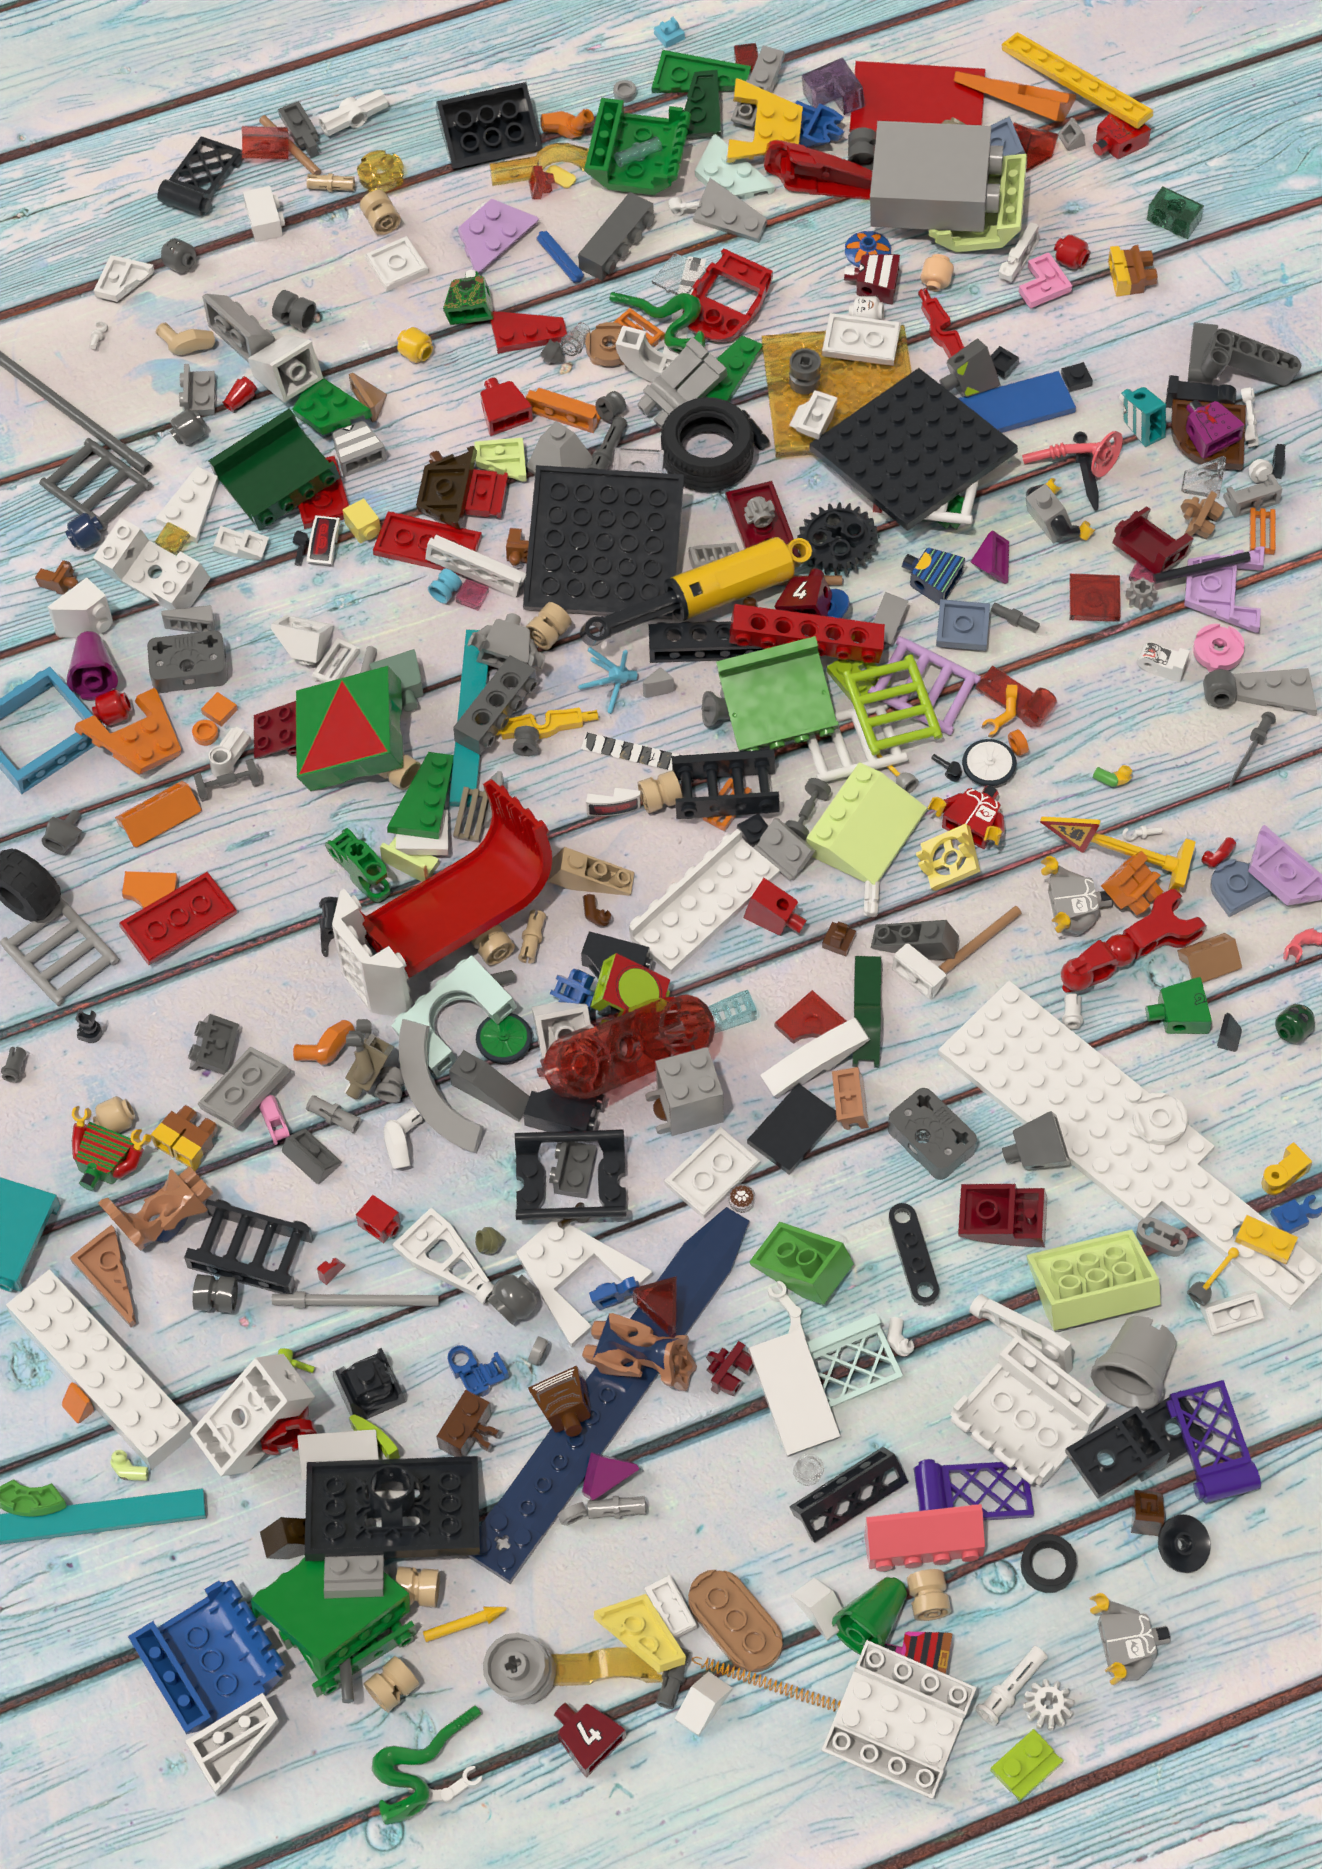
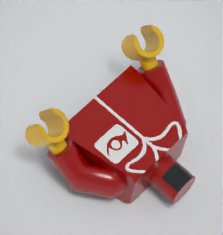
(974, 809)

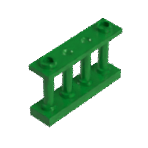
(400, 1636)

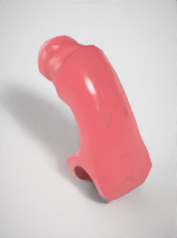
(1306, 937)

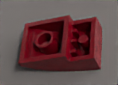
(1003, 1214)

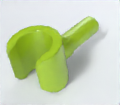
(295, 1363)

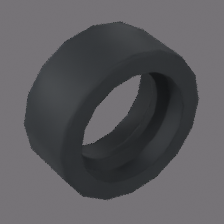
(1054, 1542)

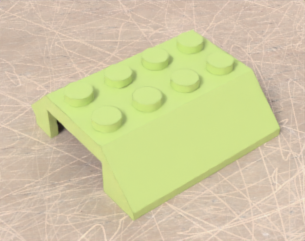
(998, 226)

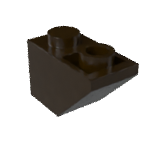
(284, 1538)

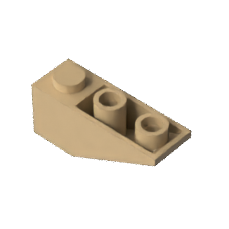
(589, 874)

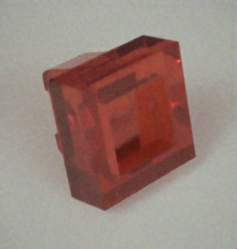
(540, 182)

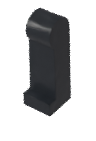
(1198, 391)

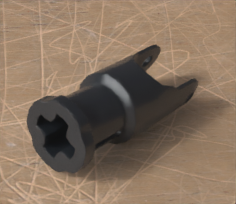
(328, 908)

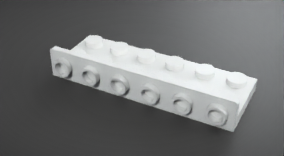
(701, 902)

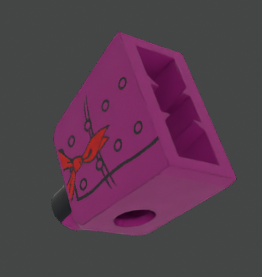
(1212, 427)

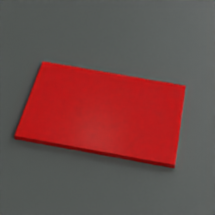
(915, 95)

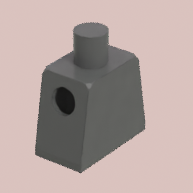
(1038, 1144)

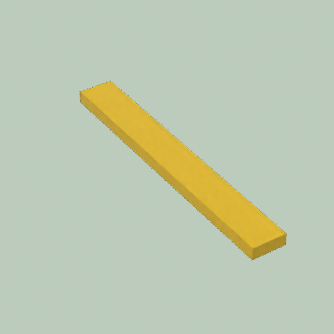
(1077, 80)

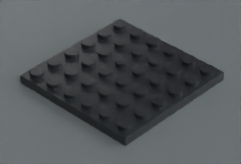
(913, 448)
(601, 538)

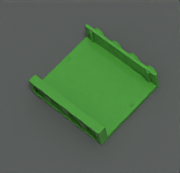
(777, 695)

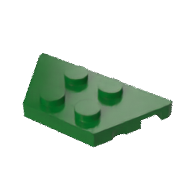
(328, 407)

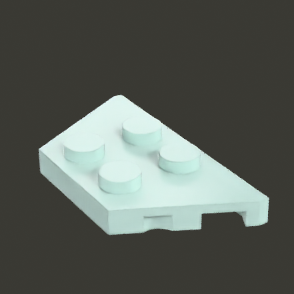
(736, 177)

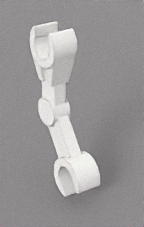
(1251, 433)
(793, 1310)
(447, 1794)

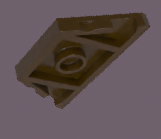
(446, 487)

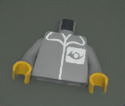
(1072, 898)
(1127, 1639)

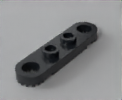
(913, 1254)

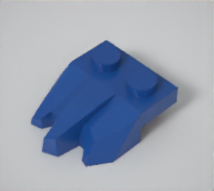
(819, 125)

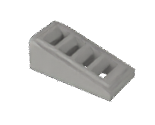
(706, 551)
(189, 619)

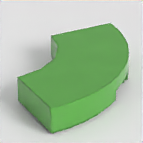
(30, 1500)

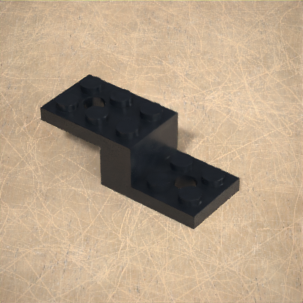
(1136, 1445)

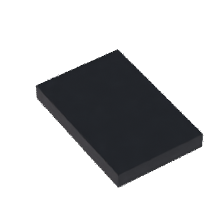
(793, 1128)

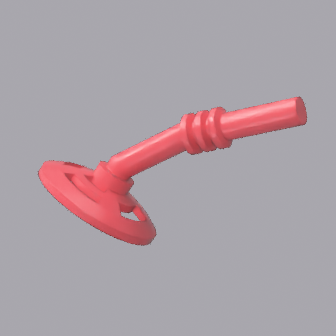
(1101, 452)

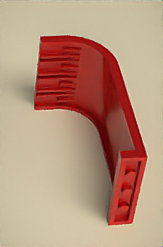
(469, 894)

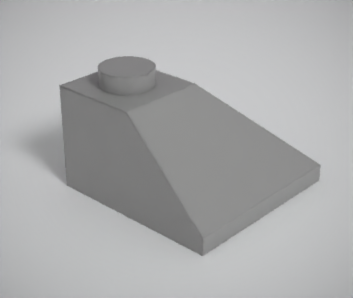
(559, 448)

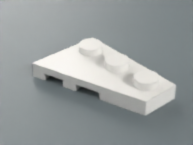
(190, 503)

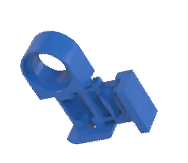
(478, 1376)

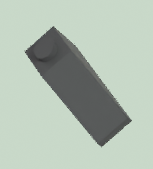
(488, 1085)

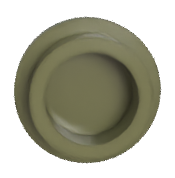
(488, 1240)

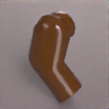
(594, 915)

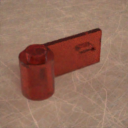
(1030, 706)

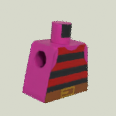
(926, 1648)

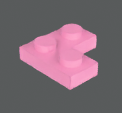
(1049, 281)

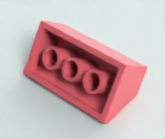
(924, 1537)

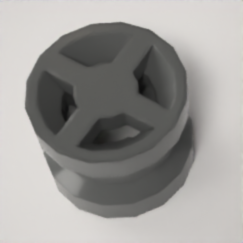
(610, 405)
(526, 741)

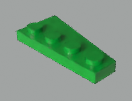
(677, 70)
(738, 361)
(425, 800)

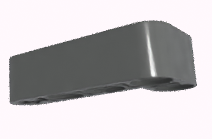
(1249, 356)

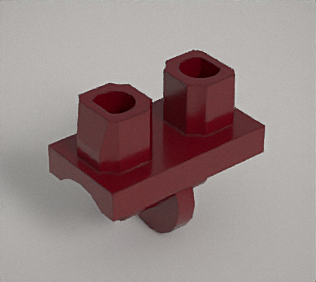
(723, 1378)

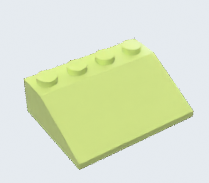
(865, 825)
(1094, 1279)

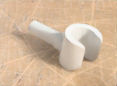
(678, 207)

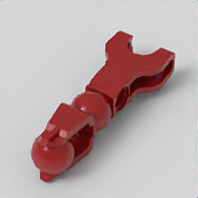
(1141, 938)

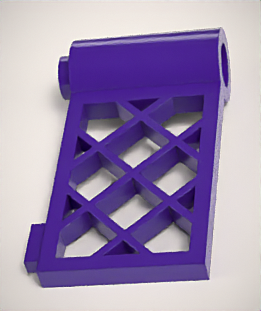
(1220, 1479)
(935, 1488)

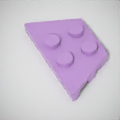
(493, 231)
(1284, 870)

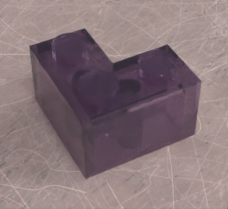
(836, 83)

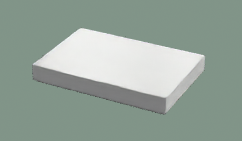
(861, 339)
(711, 1172)

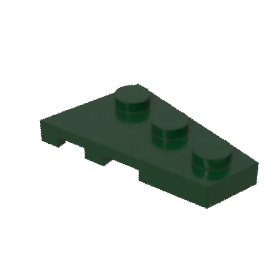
(704, 105)

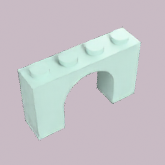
(466, 982)

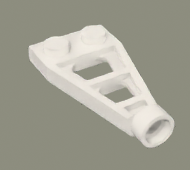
(423, 1236)
(1013, 1323)

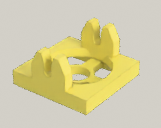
(967, 849)

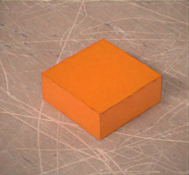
(219, 709)

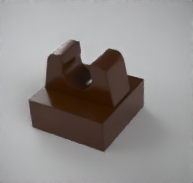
(839, 938)

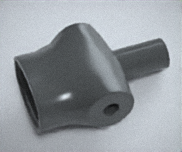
(62, 834)

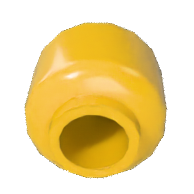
(414, 344)

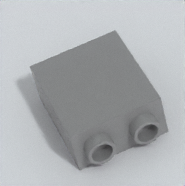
(934, 176)

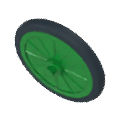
(504, 1041)

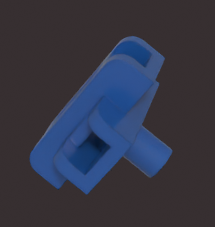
(575, 991)

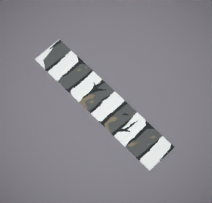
(628, 751)

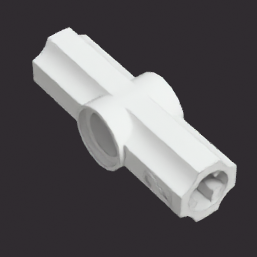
(353, 112)

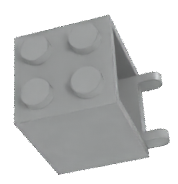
(688, 1092)

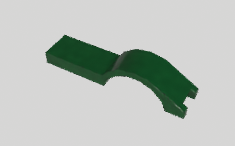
(868, 1006)

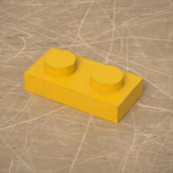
(1266, 1239)

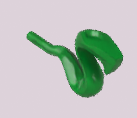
(681, 301)
(384, 1770)

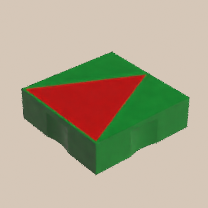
(349, 728)

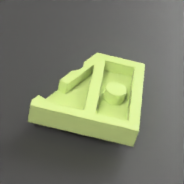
(502, 457)

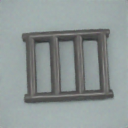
(106, 459)

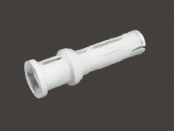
(1000, 1693)

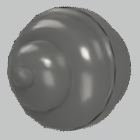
(552, 353)

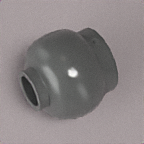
(513, 1297)

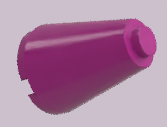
(91, 667)

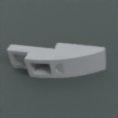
(763, 76)

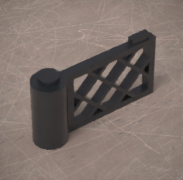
(187, 194)

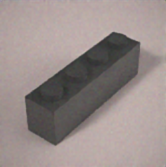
(616, 236)

